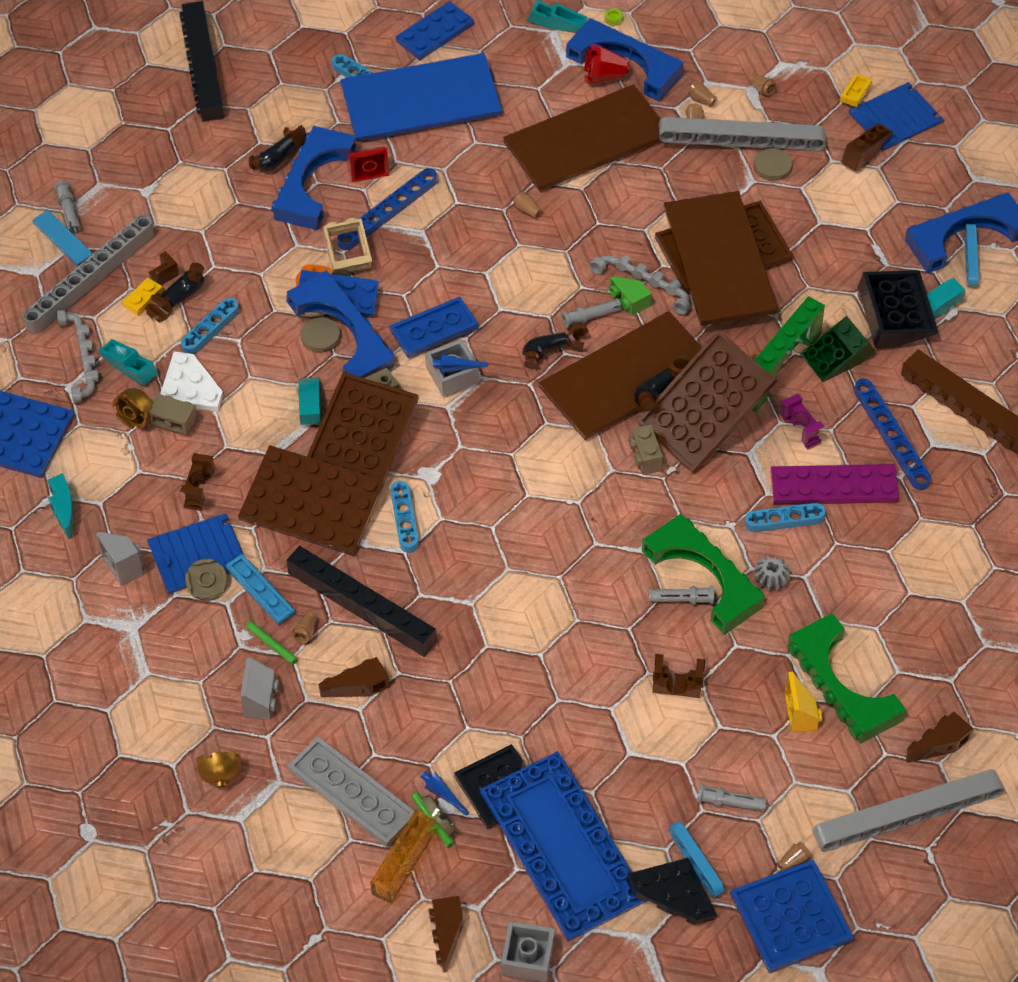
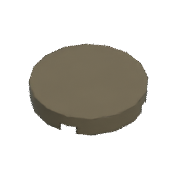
(772, 164)
(320, 334)
(206, 579)
(438, 814)

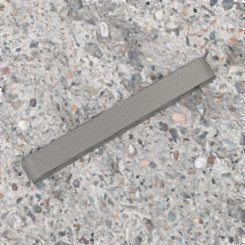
(742, 133)
(88, 274)
(908, 810)

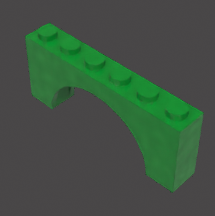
(801, 327)
(683, 541)
(860, 713)

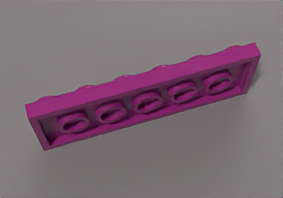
(834, 484)

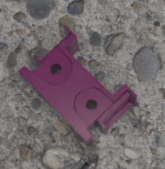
(794, 412)

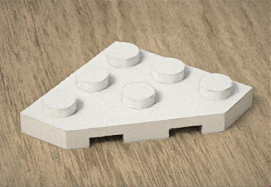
(192, 383)

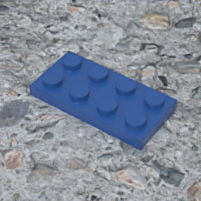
(434, 30)
(360, 290)
(433, 327)

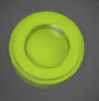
(613, 17)

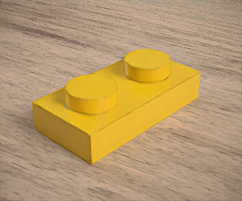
(856, 90)
(141, 296)

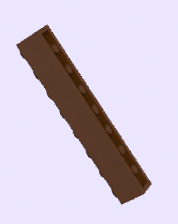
(962, 398)

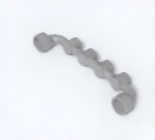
(639, 272)
(85, 346)

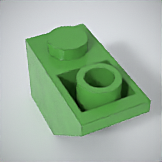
(631, 293)

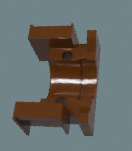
(200, 471)
(677, 684)

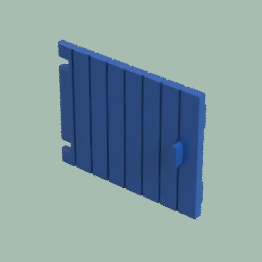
(900, 111)
(192, 543)

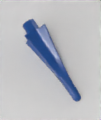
(450, 363)
(437, 786)

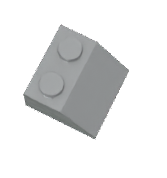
(121, 556)
(258, 690)

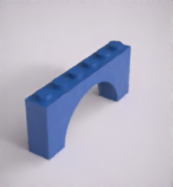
(659, 67)
(320, 147)
(928, 238)
(325, 296)

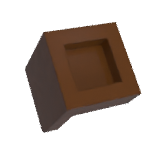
(166, 271)

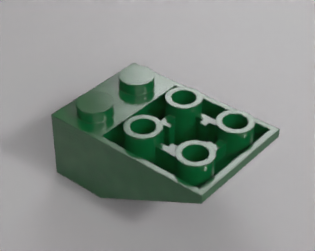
(838, 350)

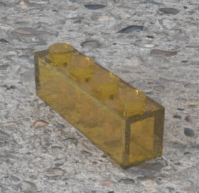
(403, 856)

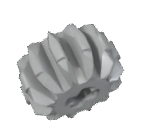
(771, 573)

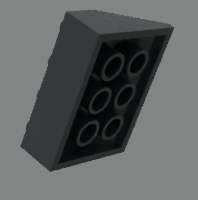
(896, 307)

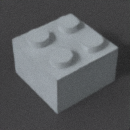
(453, 380)
(527, 951)

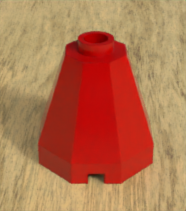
(604, 65)

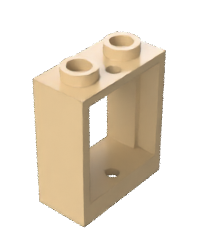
(352, 264)

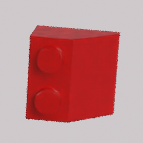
(368, 164)

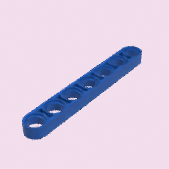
(391, 201)
(892, 442)

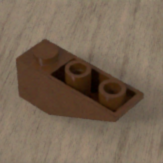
(864, 147)
(358, 681)
(944, 739)
(449, 925)

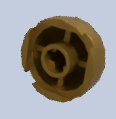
(133, 407)
(219, 768)

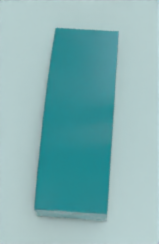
(556, 17)
(945, 296)
(128, 362)
(309, 401)
(62, 504)

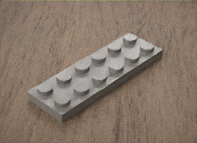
(351, 791)

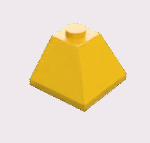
(801, 706)

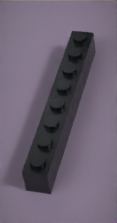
(202, 60)
(361, 601)

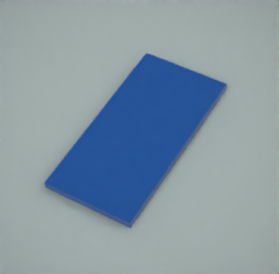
(420, 97)
(562, 845)

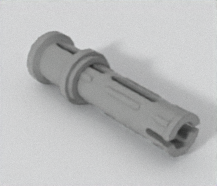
(66, 200)
(582, 314)
(655, 595)
(719, 796)

